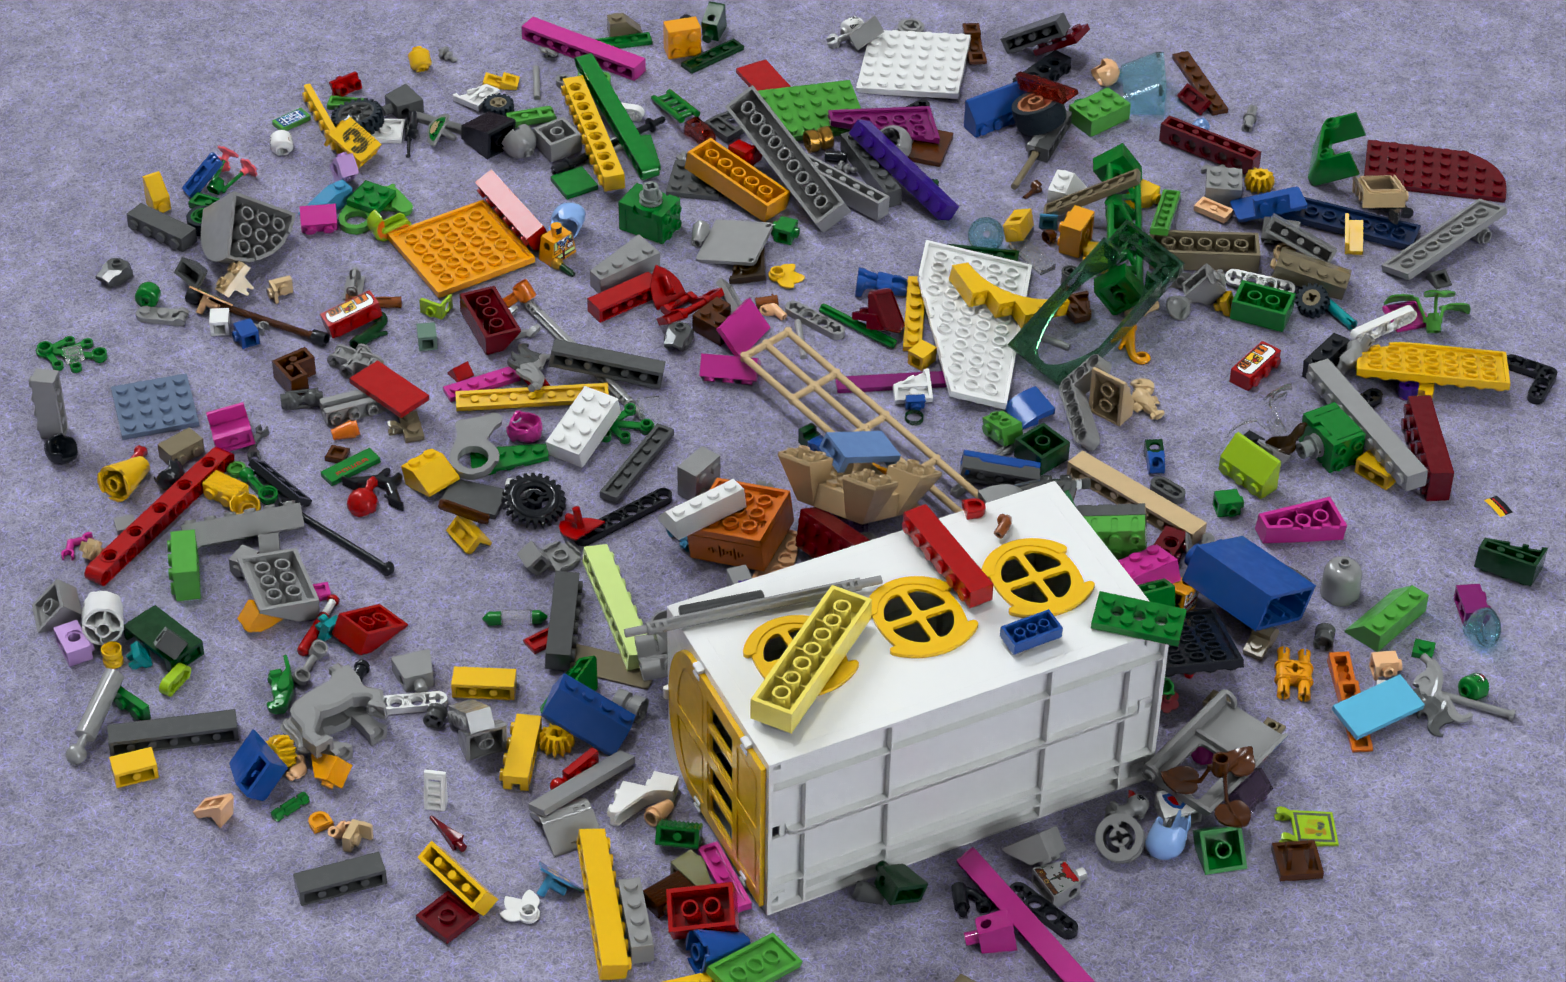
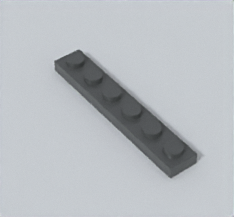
(636, 463)

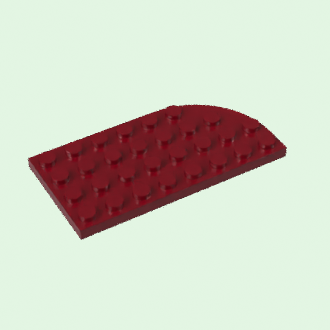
(1436, 170)

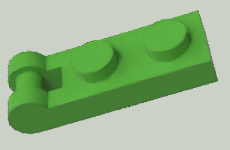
(533, 116)

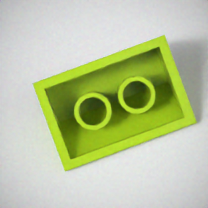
(1250, 466)

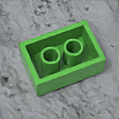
(1099, 112)
(184, 564)

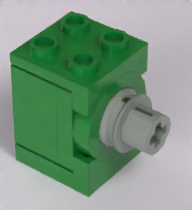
(649, 212)
(1331, 438)

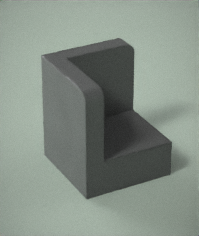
(170, 643)

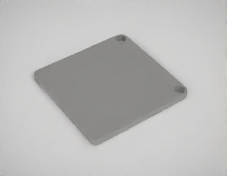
(735, 242)

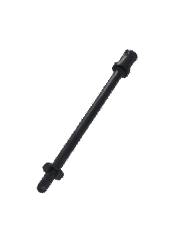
(569, 164)

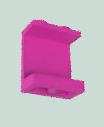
(231, 427)

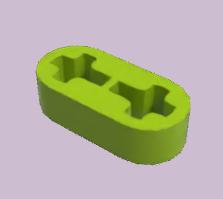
(174, 679)

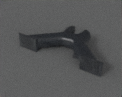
(1397, 213)
(387, 483)

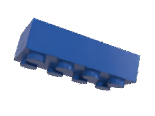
(1031, 631)

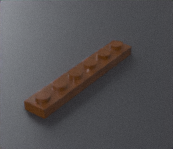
(1199, 81)

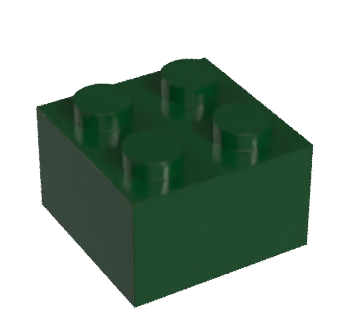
(1043, 446)

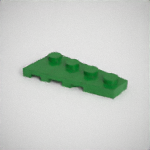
(513, 457)

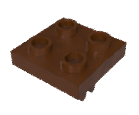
(1297, 860)

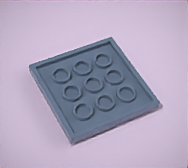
(154, 406)

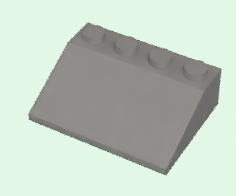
(280, 585)

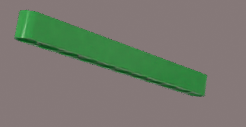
(617, 117)

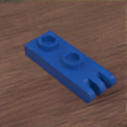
(202, 175)

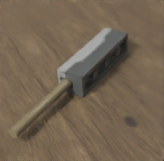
(1042, 148)

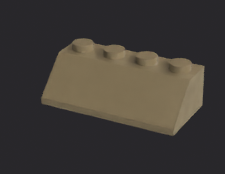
(1305, 269)

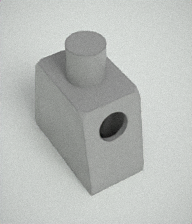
(414, 670)

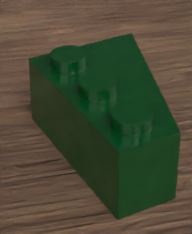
(1510, 561)

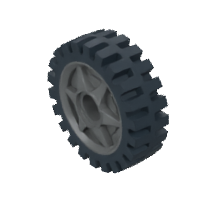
(365, 112)

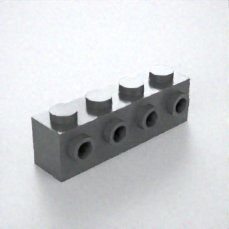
(1035, 33)

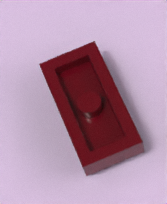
(1194, 99)

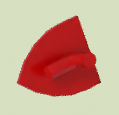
(665, 287)
(575, 526)

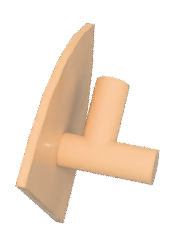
(205, 302)

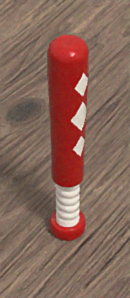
(313, 632)

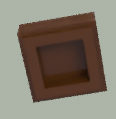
(337, 454)

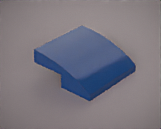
(1029, 407)

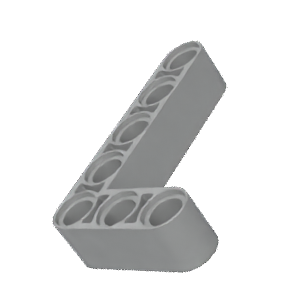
(1074, 398)

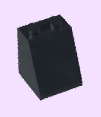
(487, 133)

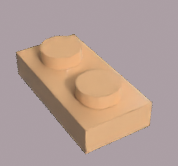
(1213, 210)

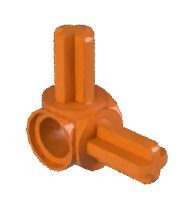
(521, 292)

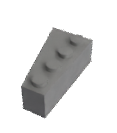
(626, 263)

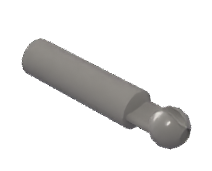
(95, 714)

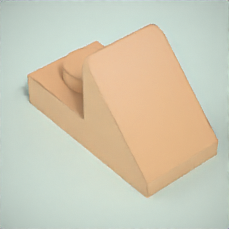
(217, 807)

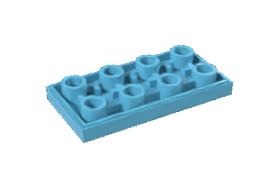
(1378, 707)

